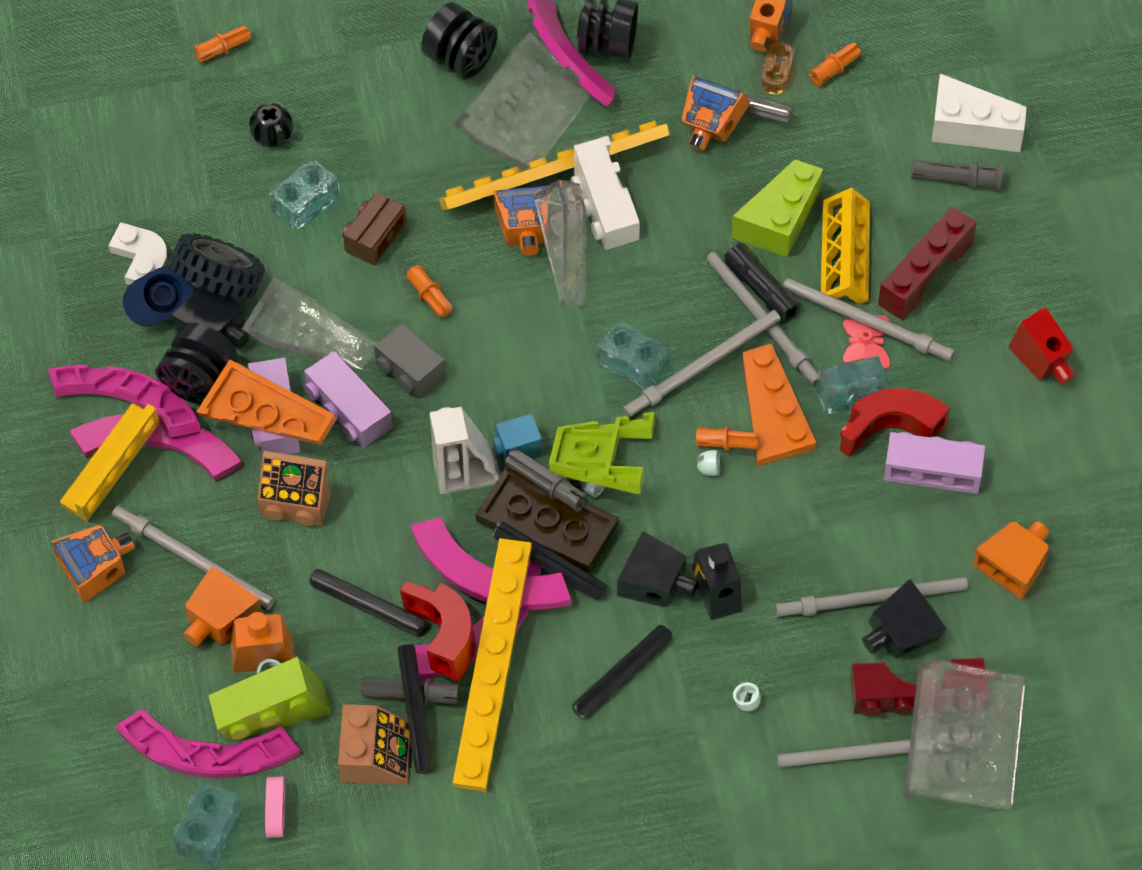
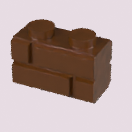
(374, 228)

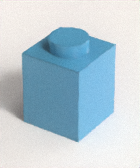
(518, 435)

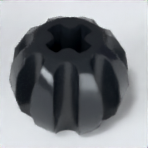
(271, 125)

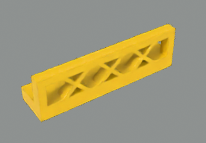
(852, 242)
(110, 461)

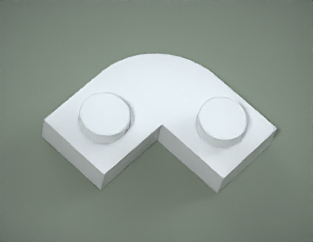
(142, 246)

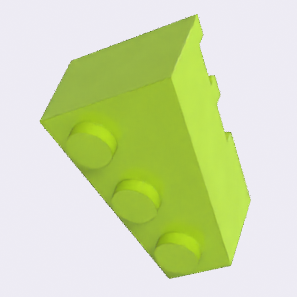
(780, 209)
(270, 700)

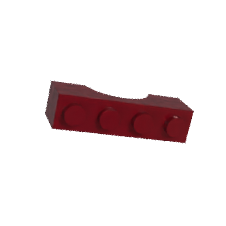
(908, 281)
(880, 691)

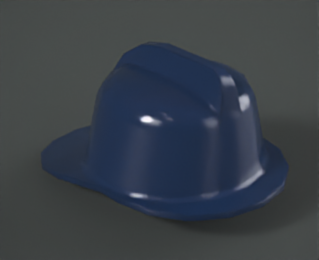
(156, 296)

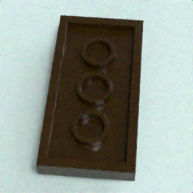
(548, 521)

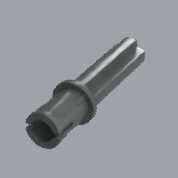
(769, 109)
(556, 486)
(393, 689)

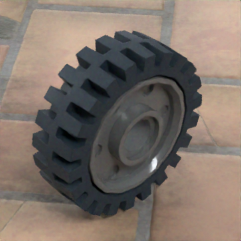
(217, 265)

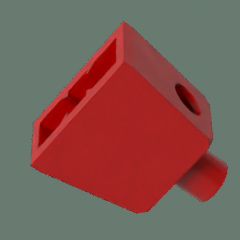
(1043, 347)

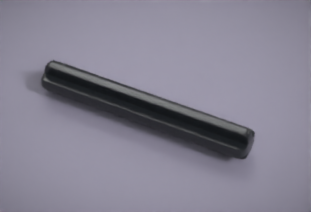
(554, 563)
(367, 602)
(621, 671)
(415, 709)

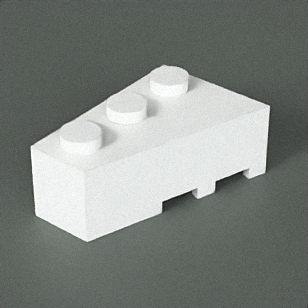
(976, 117)
(603, 194)
(461, 452)

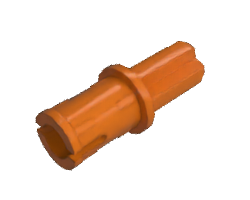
(221, 43)
(834, 64)
(429, 291)
(726, 438)

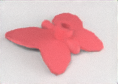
(864, 342)

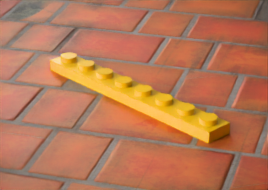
(541, 168)
(492, 665)

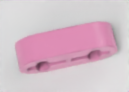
(275, 807)

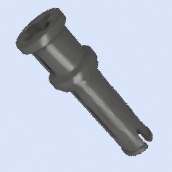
(971, 174)

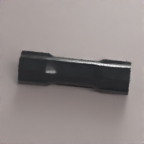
(748, 267)

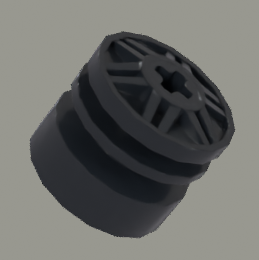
(608, 28)
(459, 40)
(195, 361)

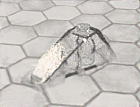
(564, 231)
(302, 325)

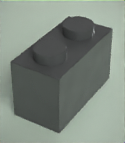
(409, 361)

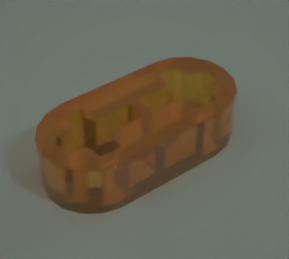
(771, 67)

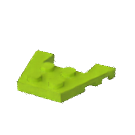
(589, 451)

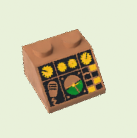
(293, 488)
(373, 746)

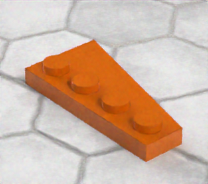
(262, 405)
(774, 408)

